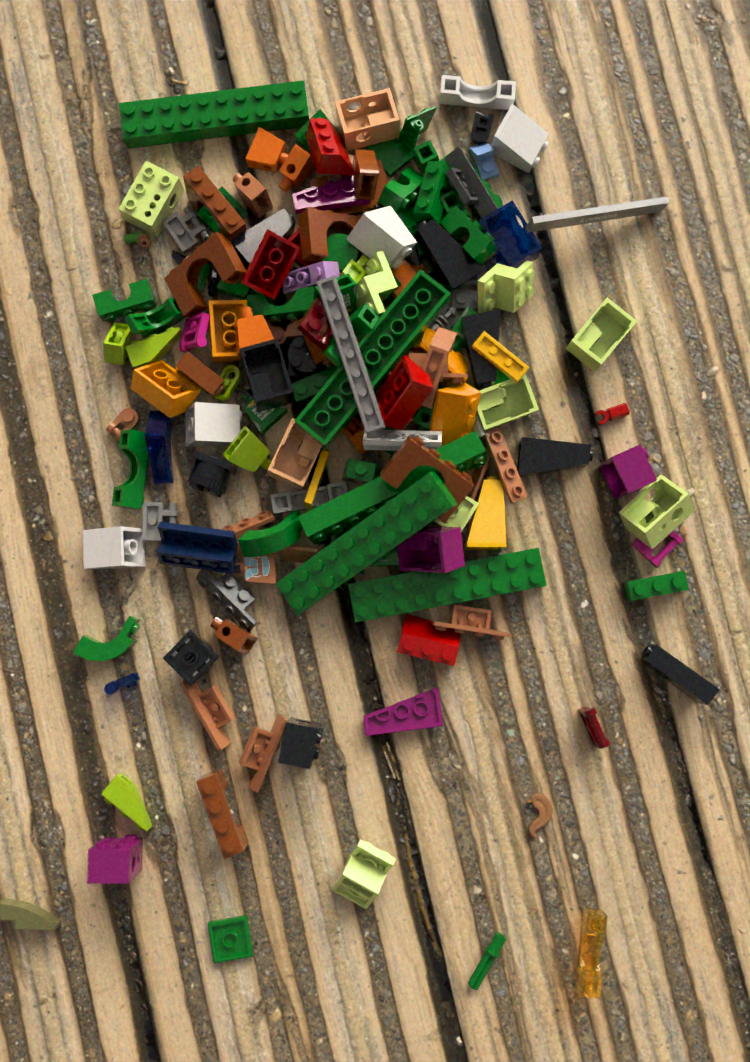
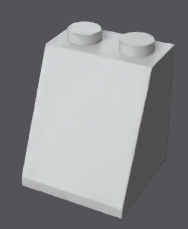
(519, 140)
(383, 232)
(211, 424)
(113, 548)

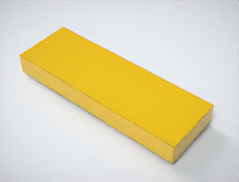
(500, 357)
(316, 479)

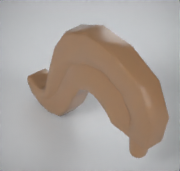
(545, 811)

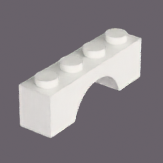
(494, 96)

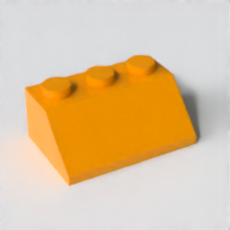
(221, 329)
(456, 360)
(164, 388)
(455, 411)

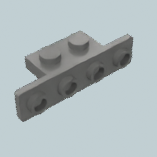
(468, 184)
(231, 595)

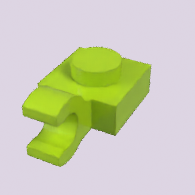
(355, 269)

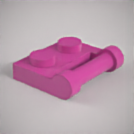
(194, 327)
(646, 551)

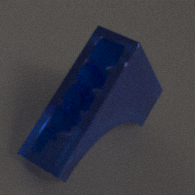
(159, 446)

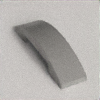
(294, 501)

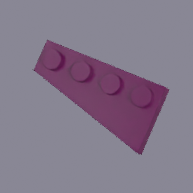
(327, 197)
(410, 714)

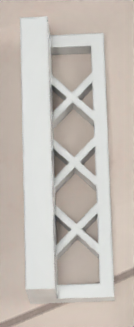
(392, 439)

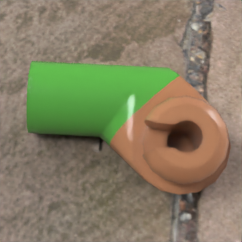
(138, 237)

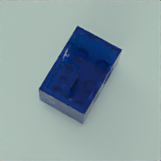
(512, 240)

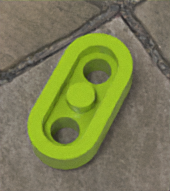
(230, 384)

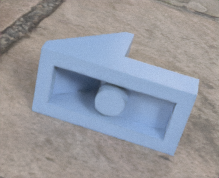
(484, 161)

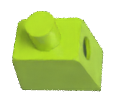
(248, 451)

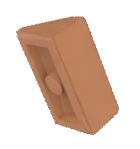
(297, 553)

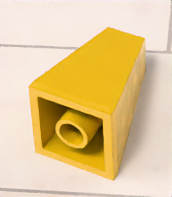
(487, 524)

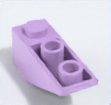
(309, 275)

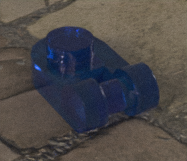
(129, 681)

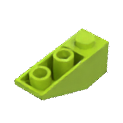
(152, 348)
(126, 797)

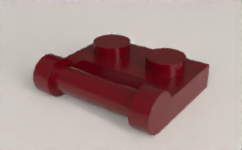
(313, 323)
(593, 727)

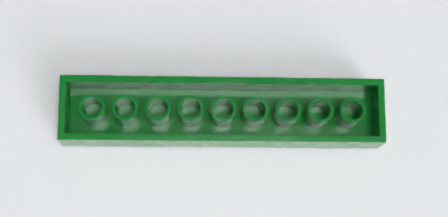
(214, 114)
(381, 351)
(356, 505)
(367, 542)
(428, 590)

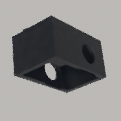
(267, 375)
(300, 743)

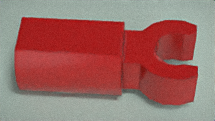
(613, 413)

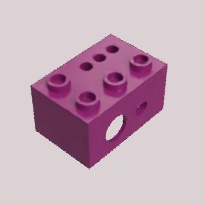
(628, 472)
(432, 549)
(115, 860)

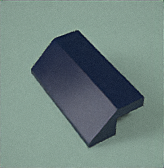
(197, 547)

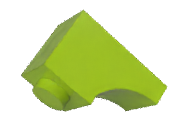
(115, 343)

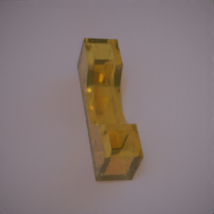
(588, 967)

